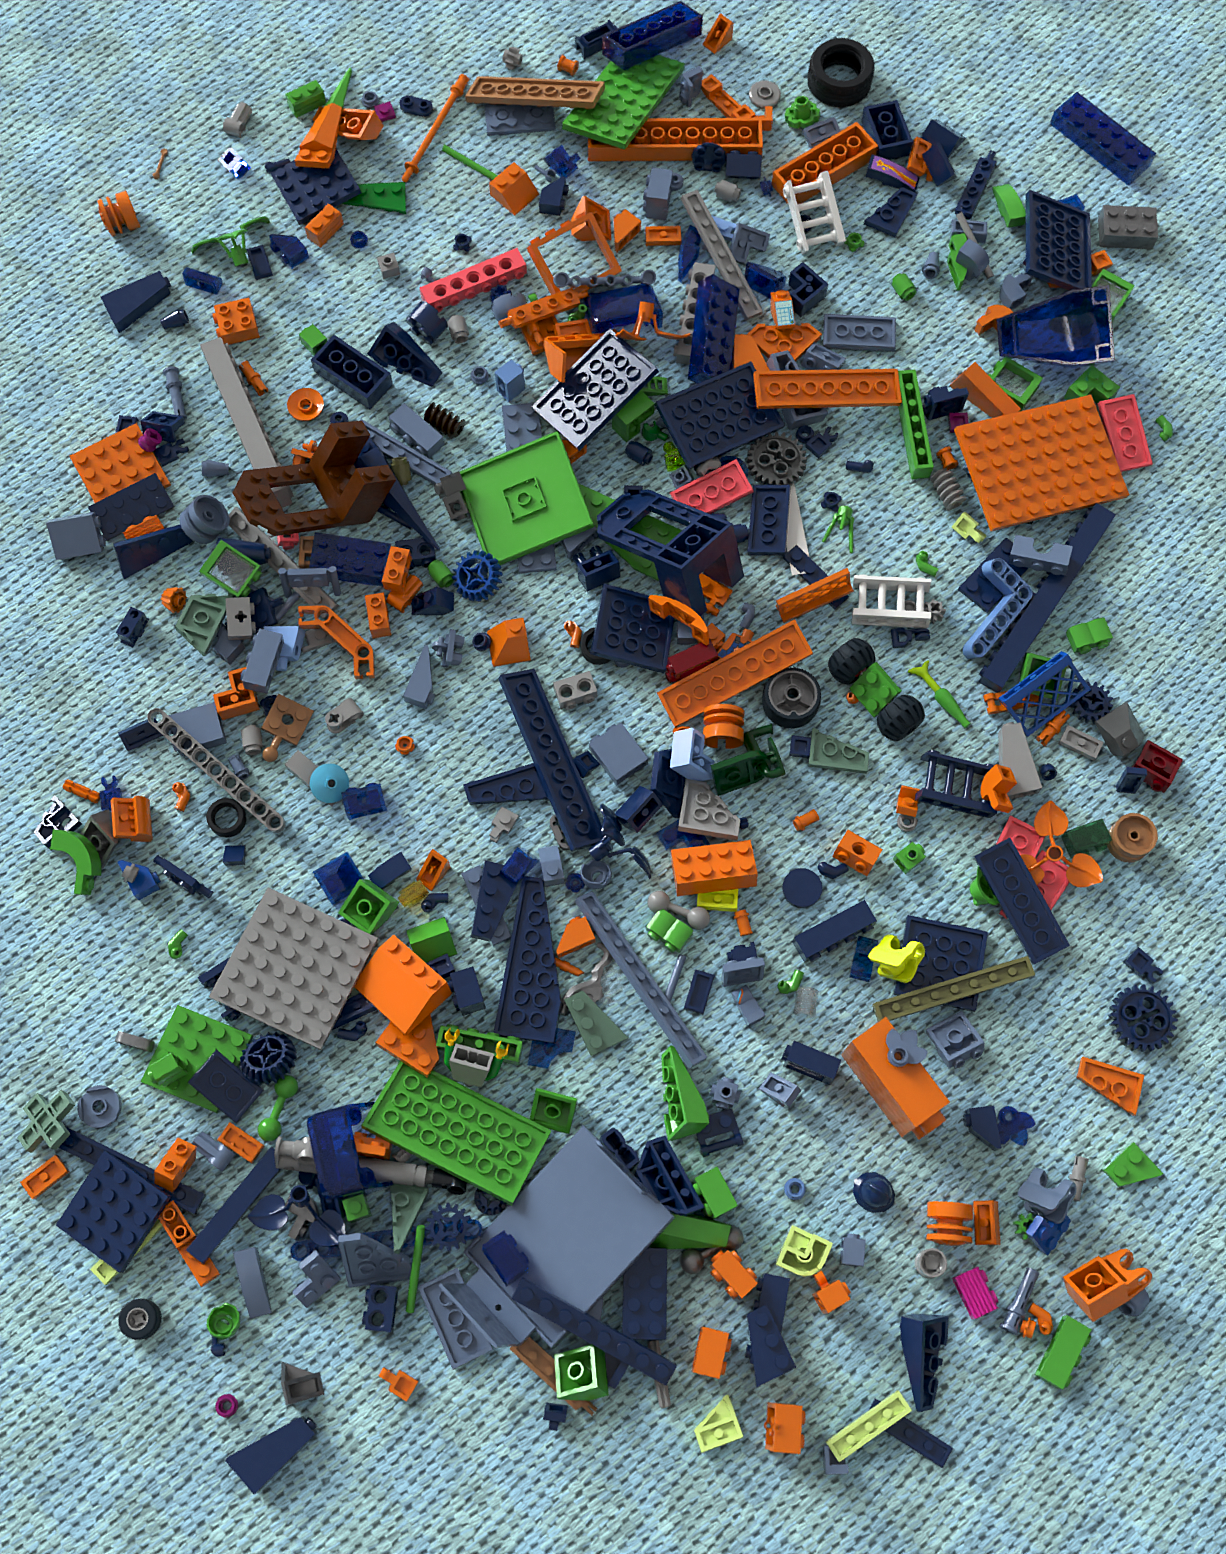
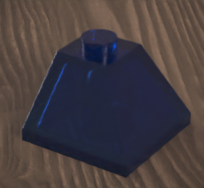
(764, 279)
(338, 877)

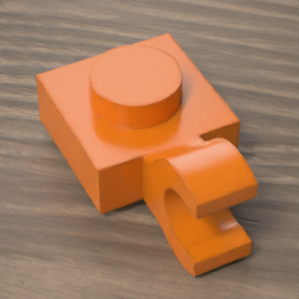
(401, 1384)

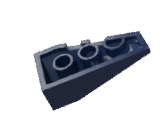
(921, 1345)

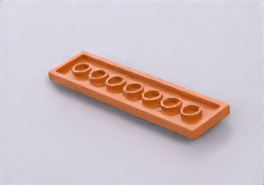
(827, 388)
(735, 673)

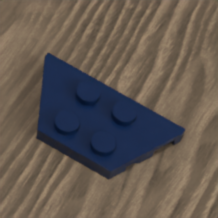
(667, 783)

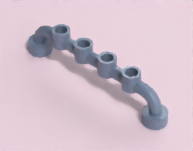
(562, 279)

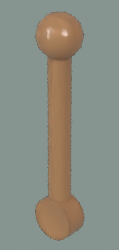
(156, 174)

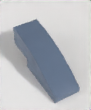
(252, 1282)

